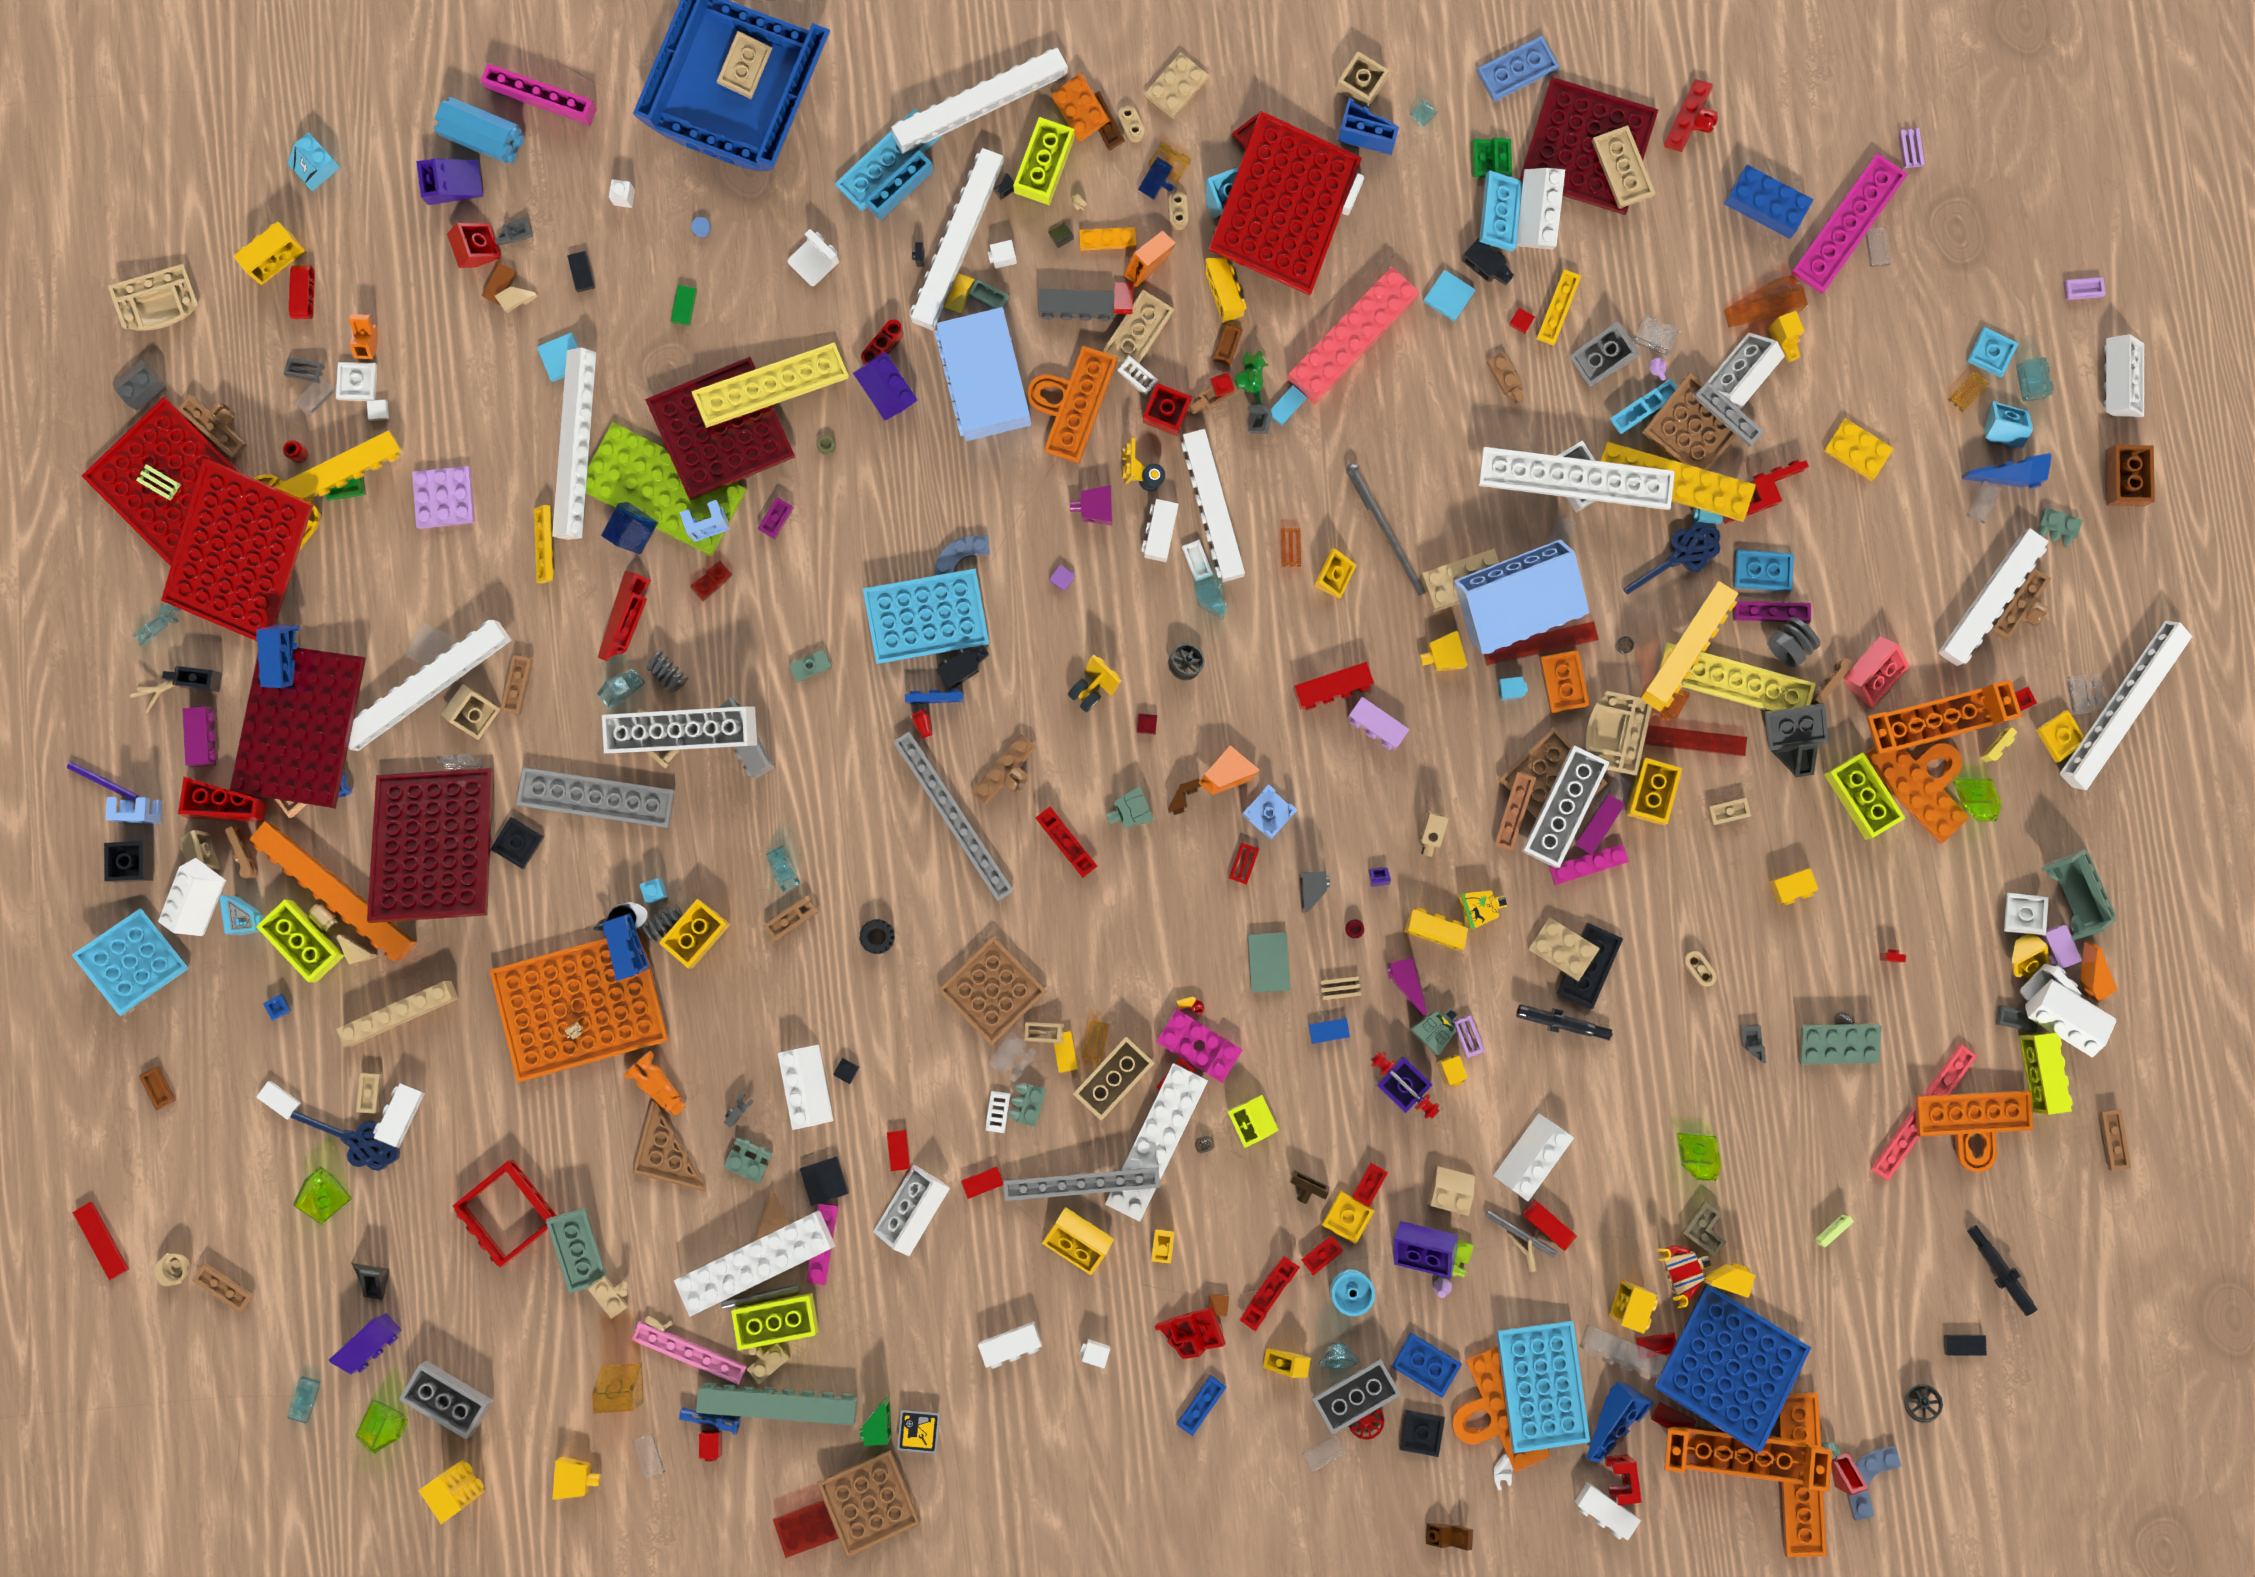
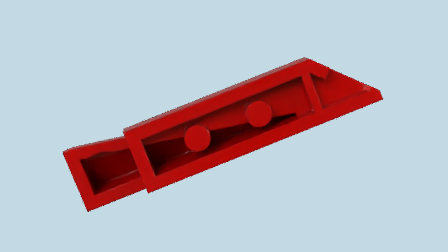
(624, 615)

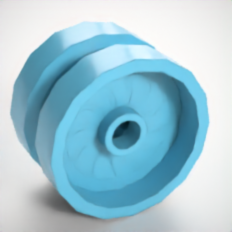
(1352, 1280)

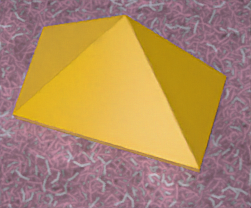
(959, 293)

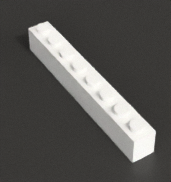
(1213, 506)
(1993, 597)

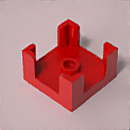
(1630, 1490)

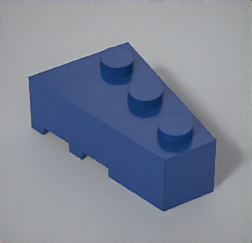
(1367, 130)
(276, 655)
(625, 947)

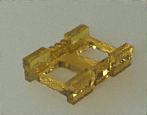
(1172, 157)

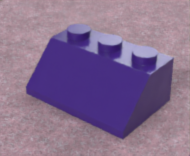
(885, 386)
(1425, 1249)
(366, 1344)

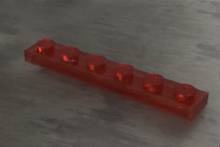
(1544, 643)
(1696, 740)

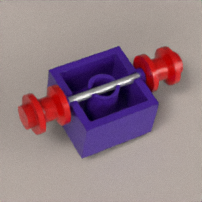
(1404, 1085)

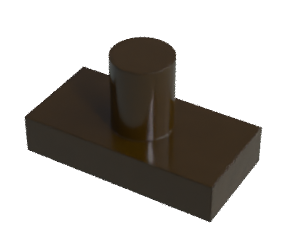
(1308, 1187)

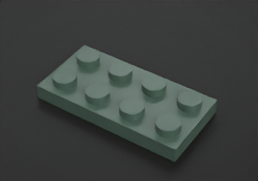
(1840, 1044)
(576, 1249)

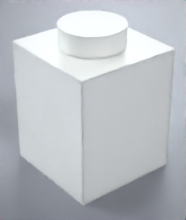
(621, 193)
(1002, 254)
(1095, 1353)

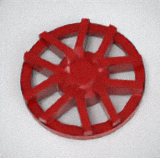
(1367, 1423)

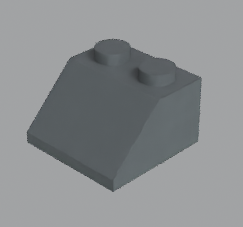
(138, 385)
(1313, 887)

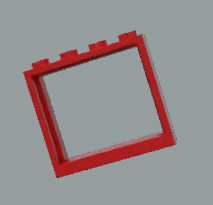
(474, 1226)

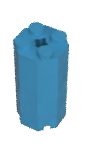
(478, 130)

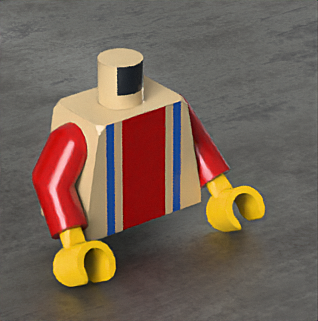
(1683, 1271)

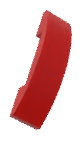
(1066, 842)
(1268, 1293)

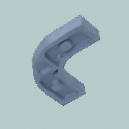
(961, 549)
(1869, 1466)

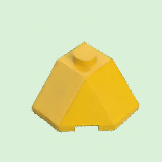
(2029, 955)

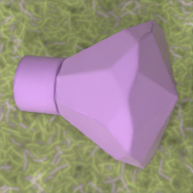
(1442, 1287)

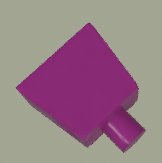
(1094, 505)

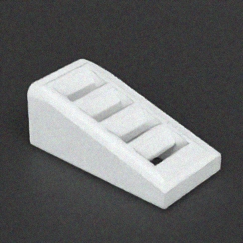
(1138, 385)
(1001, 1129)

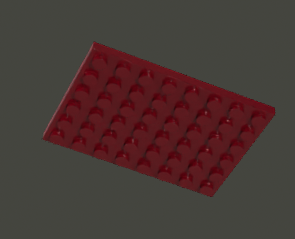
(300, 733)
(431, 845)

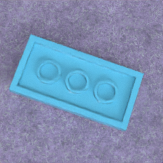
(1500, 211)

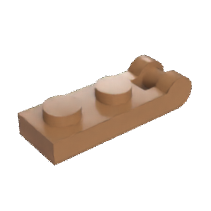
(1831, 681)
(241, 853)
(790, 918)

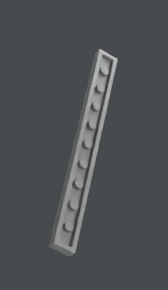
(953, 816)

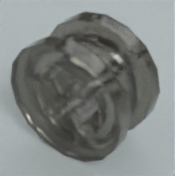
(1630, 644)

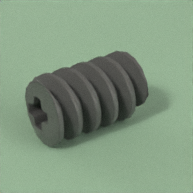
(665, 673)
(662, 924)

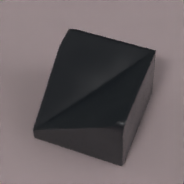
(1005, 188)

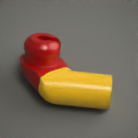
(1191, 1003)

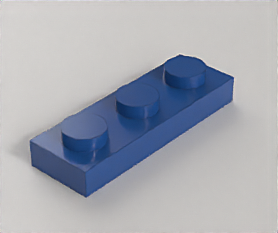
(934, 696)

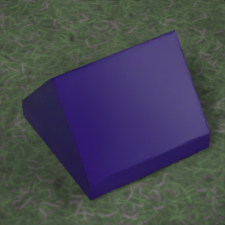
(1379, 877)

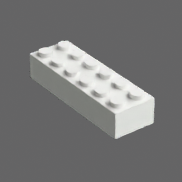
(1565, 806)

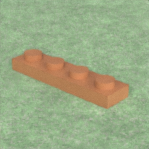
(1515, 811)

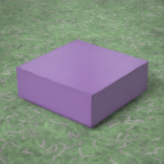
(1062, 578)

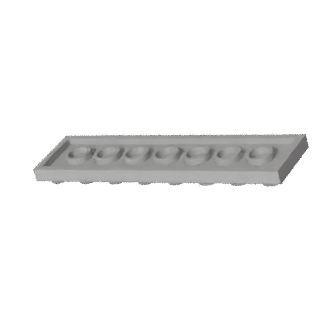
(595, 797)

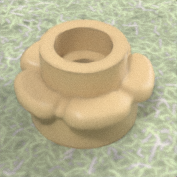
(1078, 202)
(574, 1030)

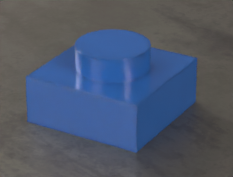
(277, 1007)

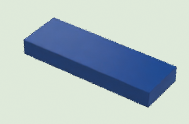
(1201, 1405)

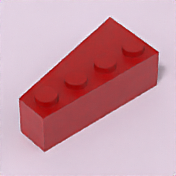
(210, 802)

